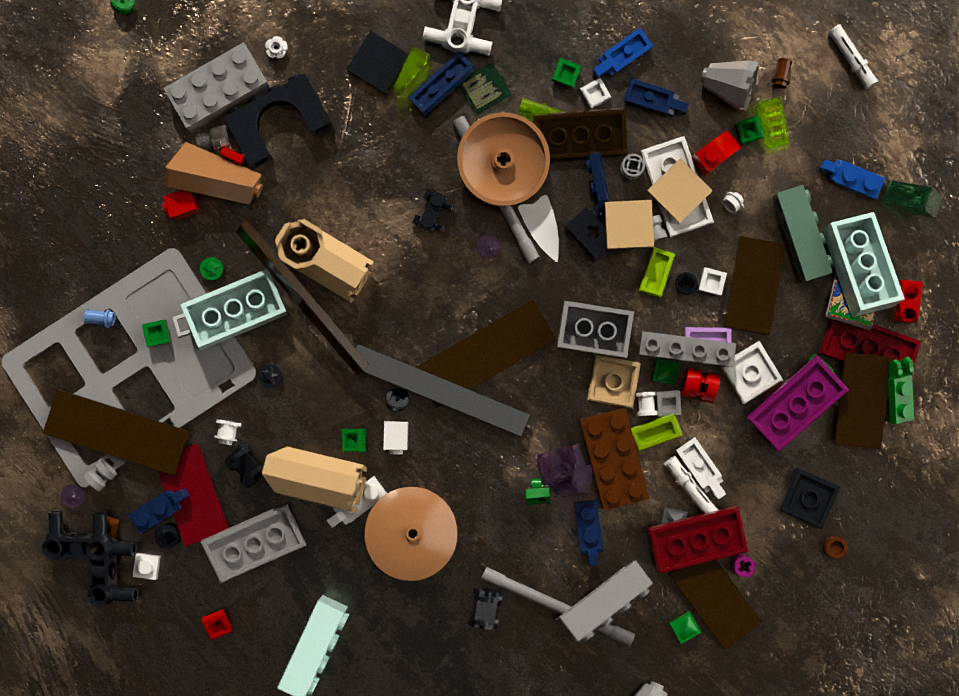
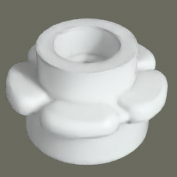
(276, 53)
(733, 202)

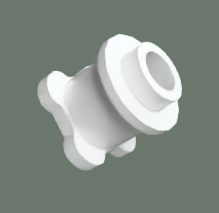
(226, 431)

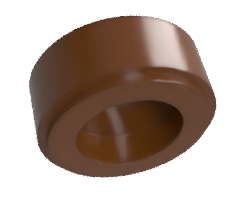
(835, 547)

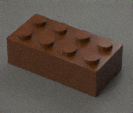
(613, 459)

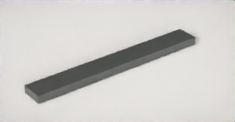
(444, 391)

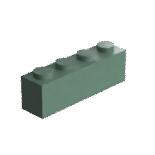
(803, 234)

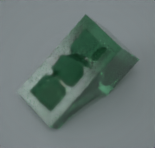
(913, 198)

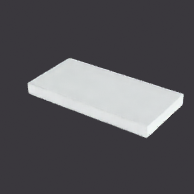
(658, 161)

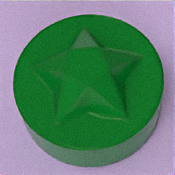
(122, 6)
(212, 269)

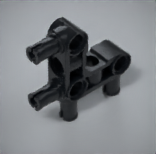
(101, 565)

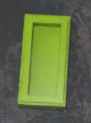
(656, 272)
(656, 432)

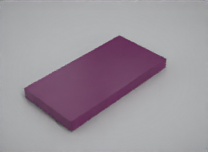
(797, 403)

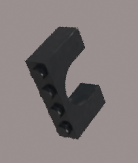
(245, 121)

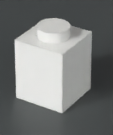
(396, 436)

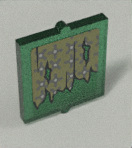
(484, 88)

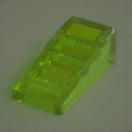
(414, 64)
(779, 112)

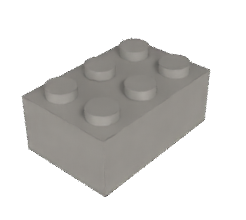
(595, 329)

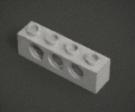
(687, 349)

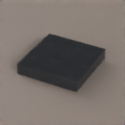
(378, 62)
(809, 498)

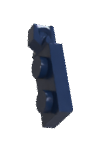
(654, 98)
(599, 186)
(157, 510)
(589, 529)

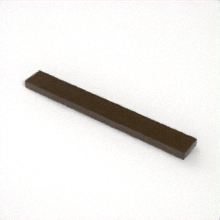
(301, 297)

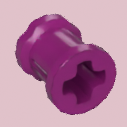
(735, 565)

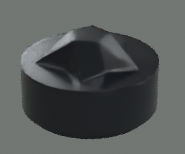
(687, 282)
(270, 375)
(397, 399)
(166, 536)

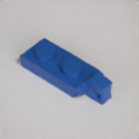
(623, 54)
(853, 178)

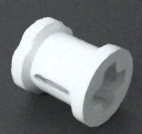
(646, 403)

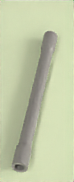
(524, 243)
(501, 581)

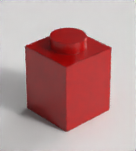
(180, 204)

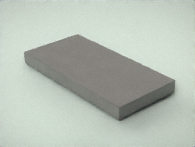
(253, 542)

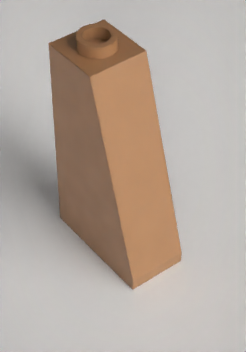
(211, 175)

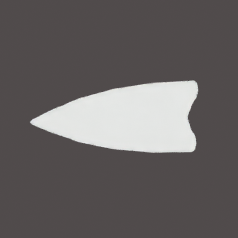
(542, 225)

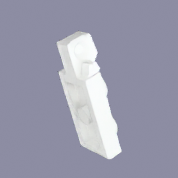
(701, 467)
(372, 493)

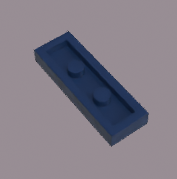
(441, 83)

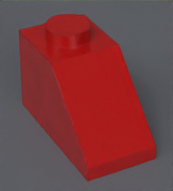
(715, 152)

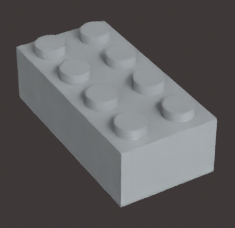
(216, 87)
(604, 601)

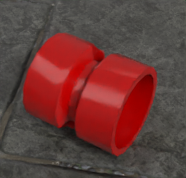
(692, 381)

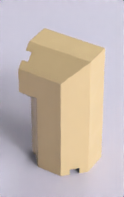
(323, 258)
(315, 478)

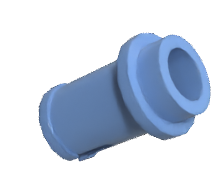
(100, 317)

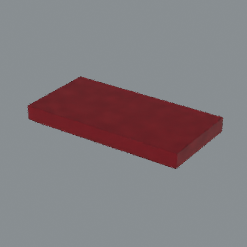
(877, 341)
(201, 511)
(698, 539)

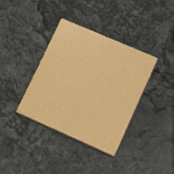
(679, 191)
(629, 224)
(613, 381)

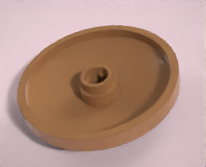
(506, 137)
(388, 537)

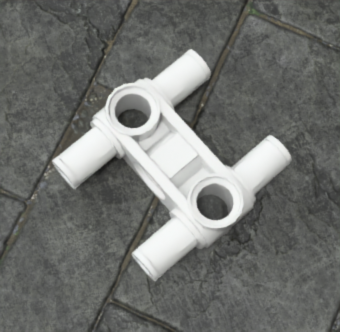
(461, 25)

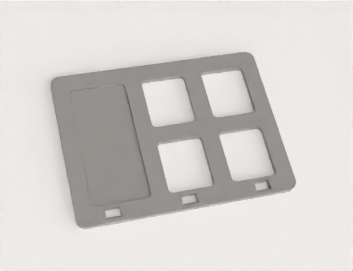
(183, 370)

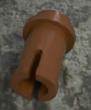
(782, 73)

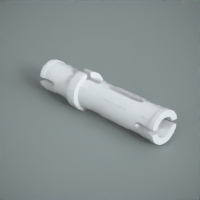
(853, 57)
(685, 480)

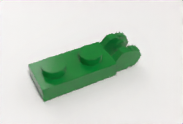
(901, 391)

